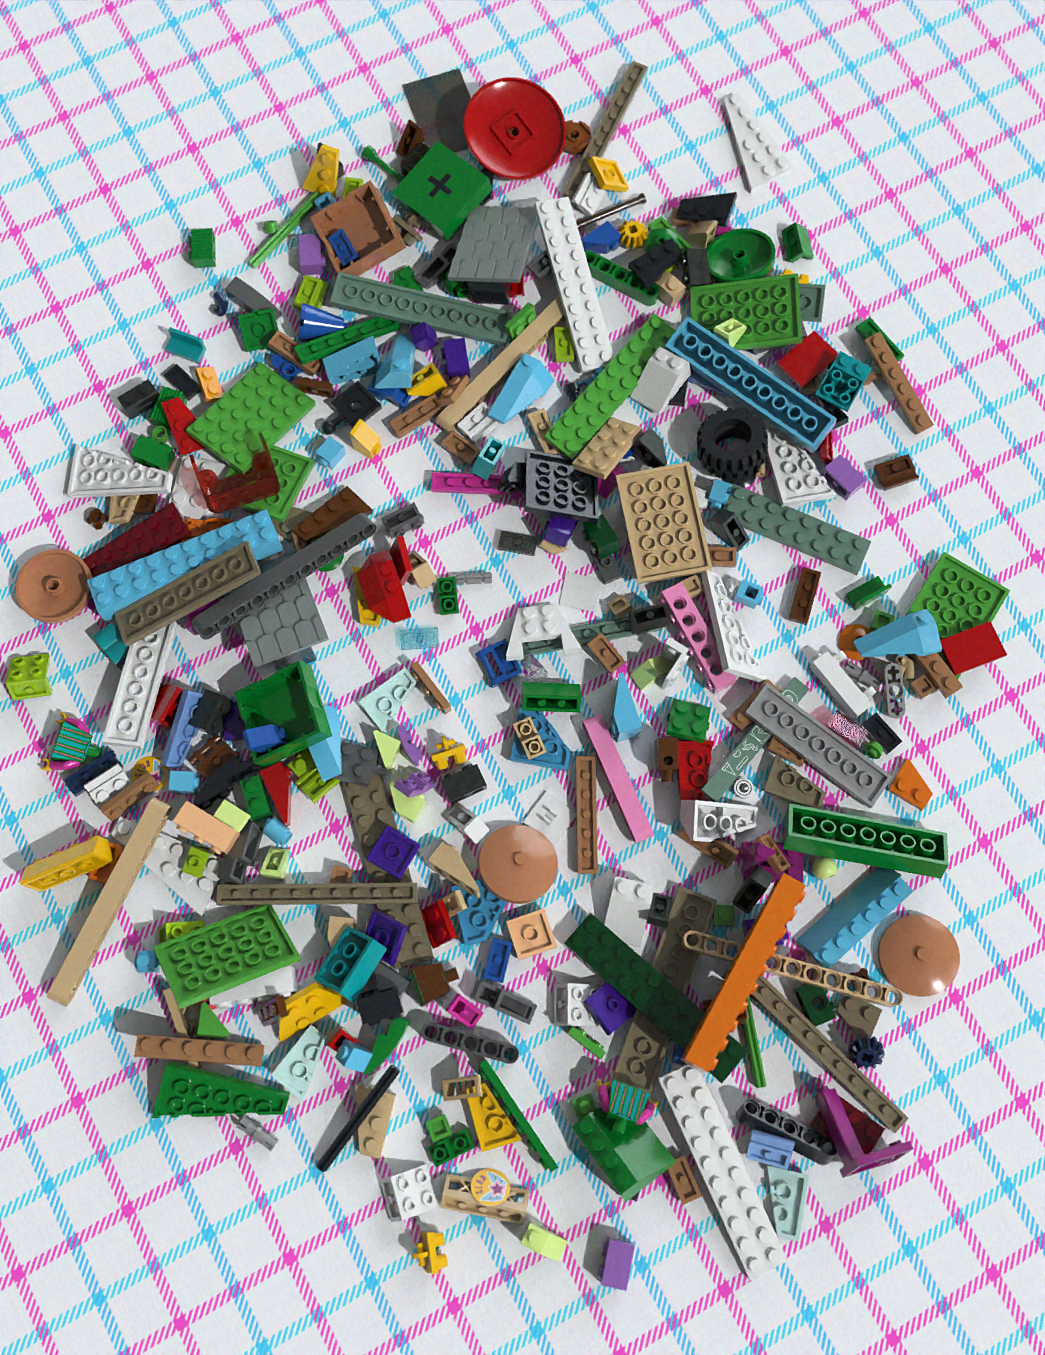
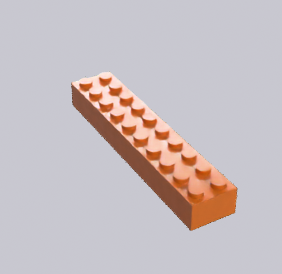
(743, 973)

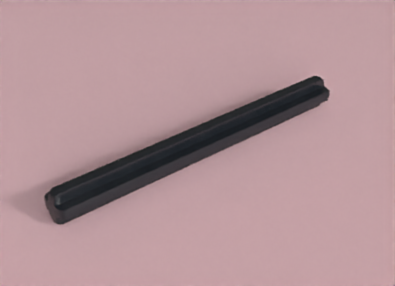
(357, 1118)

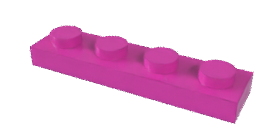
(465, 483)

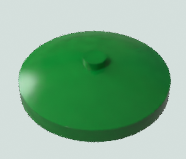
(740, 255)

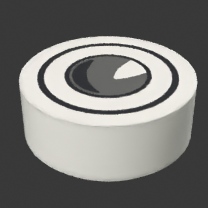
(743, 788)

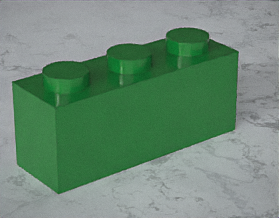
(551, 697)

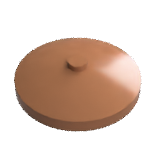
(53, 586)
(517, 864)
(918, 955)

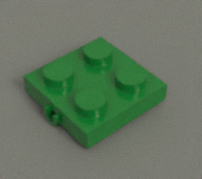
(258, 328)
(688, 721)

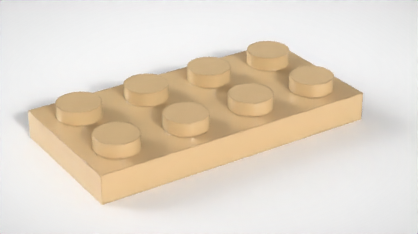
(607, 448)

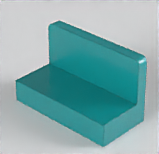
(185, 346)

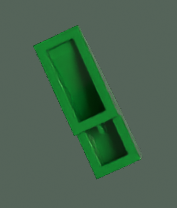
(386, 1044)

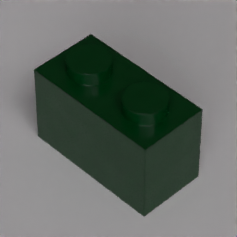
(601, 537)

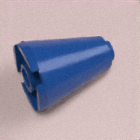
(318, 323)

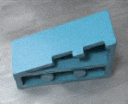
(353, 362)

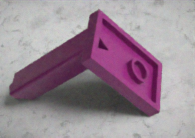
(756, 855)
(846, 1140)

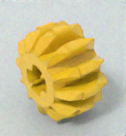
(632, 233)

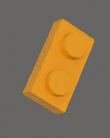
(209, 384)

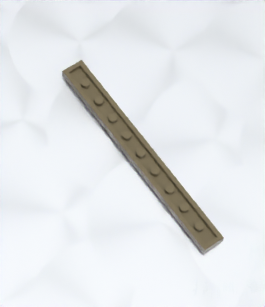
(608, 124)
(317, 894)
(829, 1055)

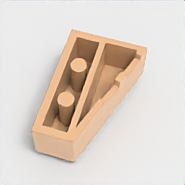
(206, 828)

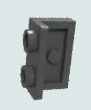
(403, 520)

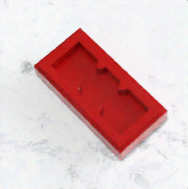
(826, 449)

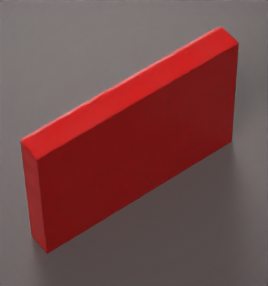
(807, 360)
(972, 648)

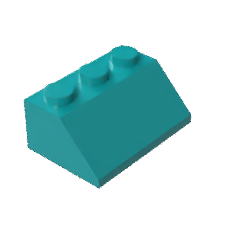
(350, 963)

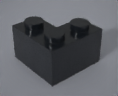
(380, 1004)

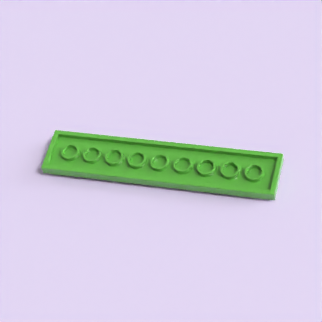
(608, 389)

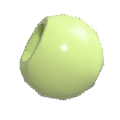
(824, 868)

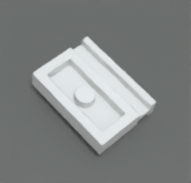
(588, 195)
(477, 423)
(107, 784)

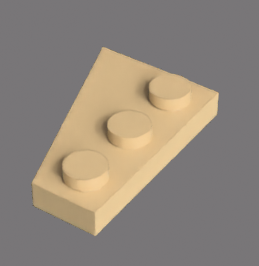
(122, 508)
(375, 1126)

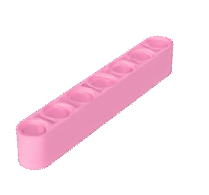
(617, 778)

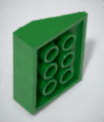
(628, 1159)

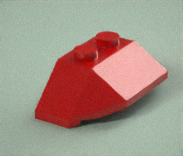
(383, 587)

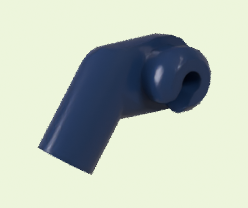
(222, 305)

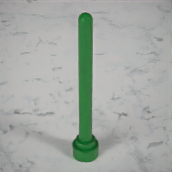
(370, 154)

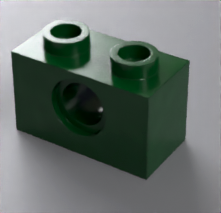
(815, 1015)

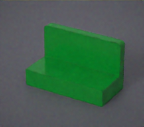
(797, 242)
(867, 592)

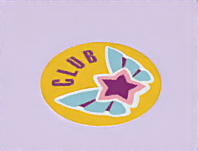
(154, 766)
(490, 1187)

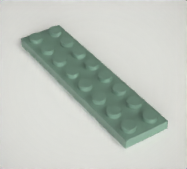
(798, 530)

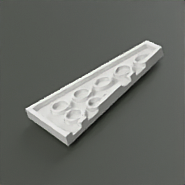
(757, 149)
(794, 470)
(186, 490)
(730, 635)
(167, 862)

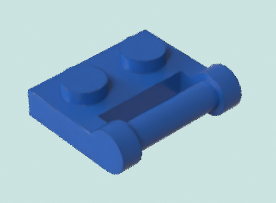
(508, 669)

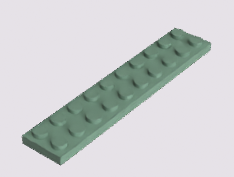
(417, 306)

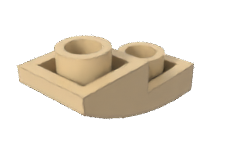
(529, 738)

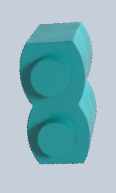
(112, 643)

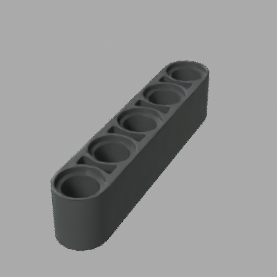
(481, 1041)

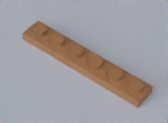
(898, 383)
(586, 815)
(199, 1050)

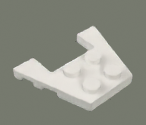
(540, 624)

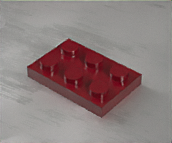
(865, 1128)

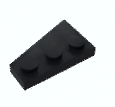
(708, 208)
(654, 263)

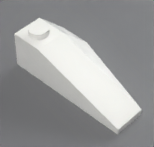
(713, 820)

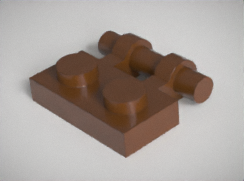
(214, 761)

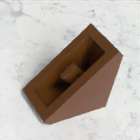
(412, 136)

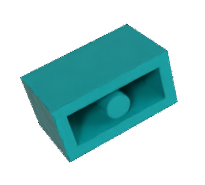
(488, 458)

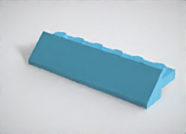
(854, 916)

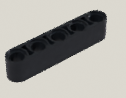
(807, 1141)

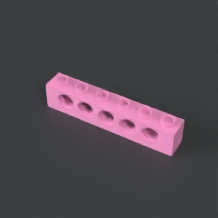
(679, 595)

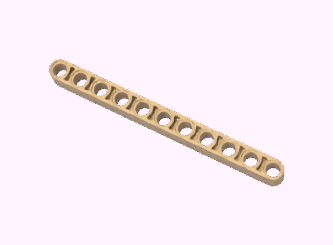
(502, 366)
(109, 902)
(801, 968)

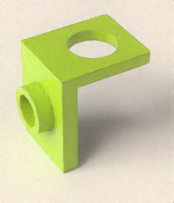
(197, 860)

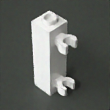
(840, 685)

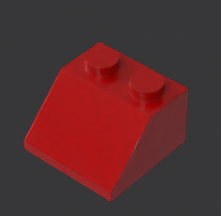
(166, 706)

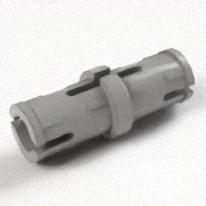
(862, 675)
(257, 1133)

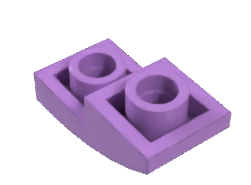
(411, 749)
(416, 784)

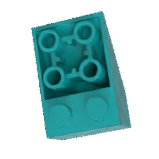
(843, 381)

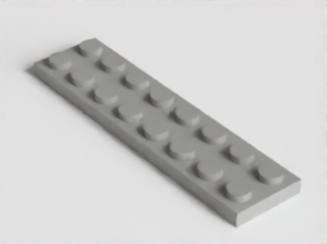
(818, 745)

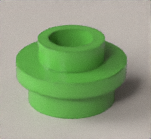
(270, 226)
(160, 430)
(873, 750)

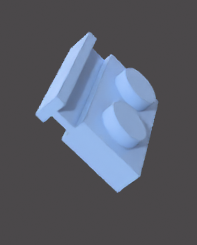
(770, 1149)

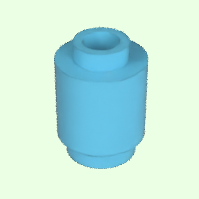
(277, 831)

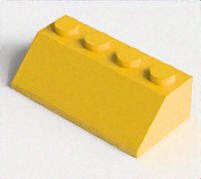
(67, 864)

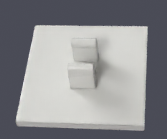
(550, 817)

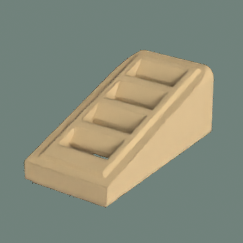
(448, 1088)

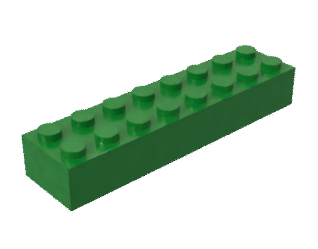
(865, 841)

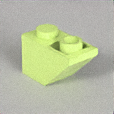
(407, 807)

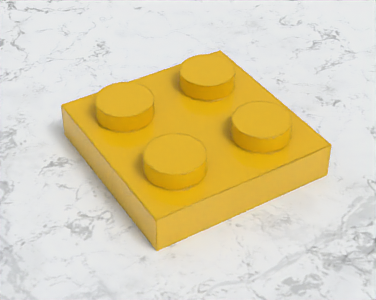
(608, 174)

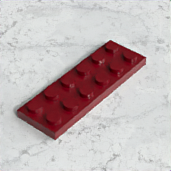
(148, 537)

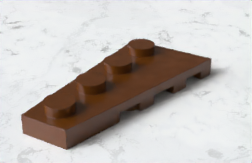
(331, 515)

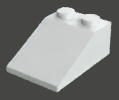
(660, 380)
(629, 909)

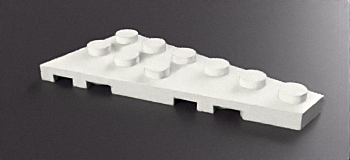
(107, 475)

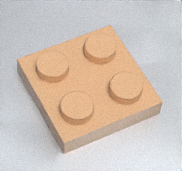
(531, 934)

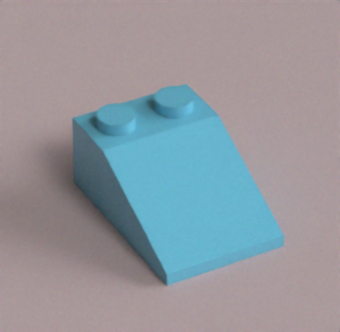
(625, 719)

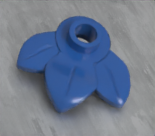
(283, 365)

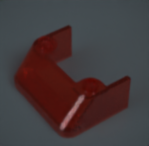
(239, 489)

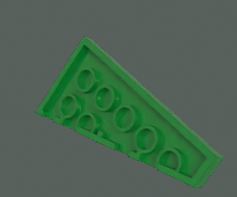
(210, 1094)

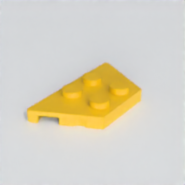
(307, 1007)

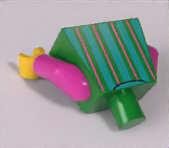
(71, 745)
(624, 1105)

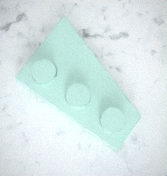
(387, 698)
(300, 1062)
(788, 1200)

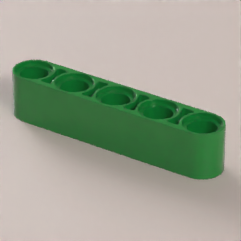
(622, 285)

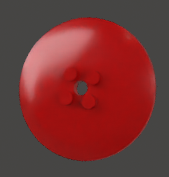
(519, 106)

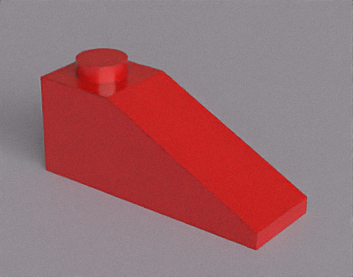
(280, 788)

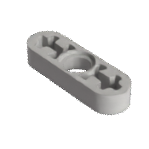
(890, 705)

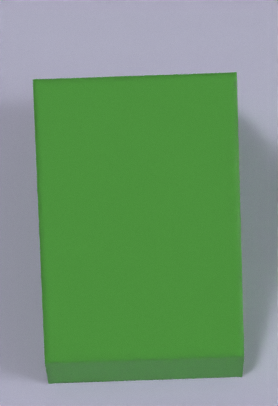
(208, 1024)

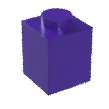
(424, 336)

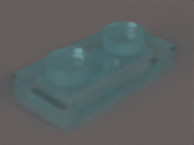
(419, 638)

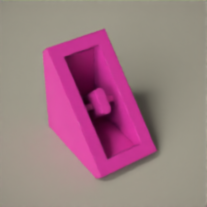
(606, 486)
(464, 1011)

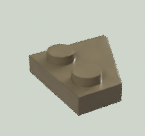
(858, 1015)

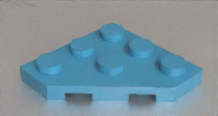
(557, 752)
(480, 914)

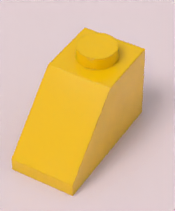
(427, 382)
(365, 440)

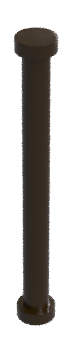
(611, 211)

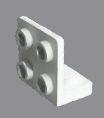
(675, 653)
(569, 1005)
(409, 1193)

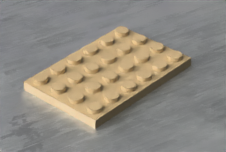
(663, 523)

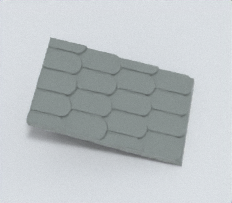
(493, 251)
(284, 626)

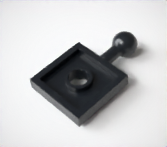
(343, 404)

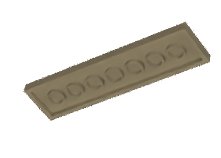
(187, 593)

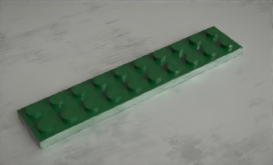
(646, 989)

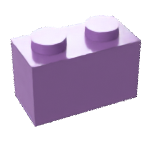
(311, 254)
(843, 477)
(616, 1263)

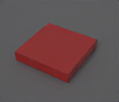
(401, 559)

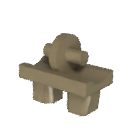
(411, 235)

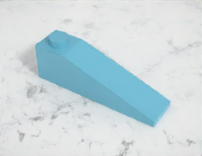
(398, 364)
(525, 384)
(908, 635)
(327, 752)

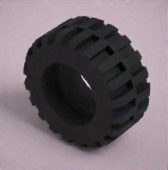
(736, 462)

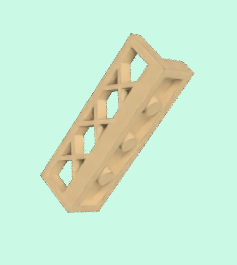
(181, 1023)
(464, 1202)

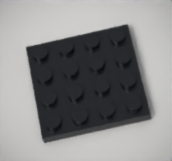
(558, 489)

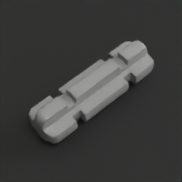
(473, 578)

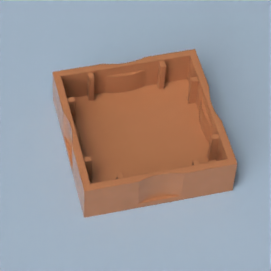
(367, 225)

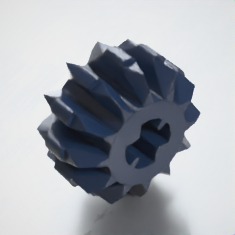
(866, 1052)

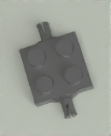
(359, 764)

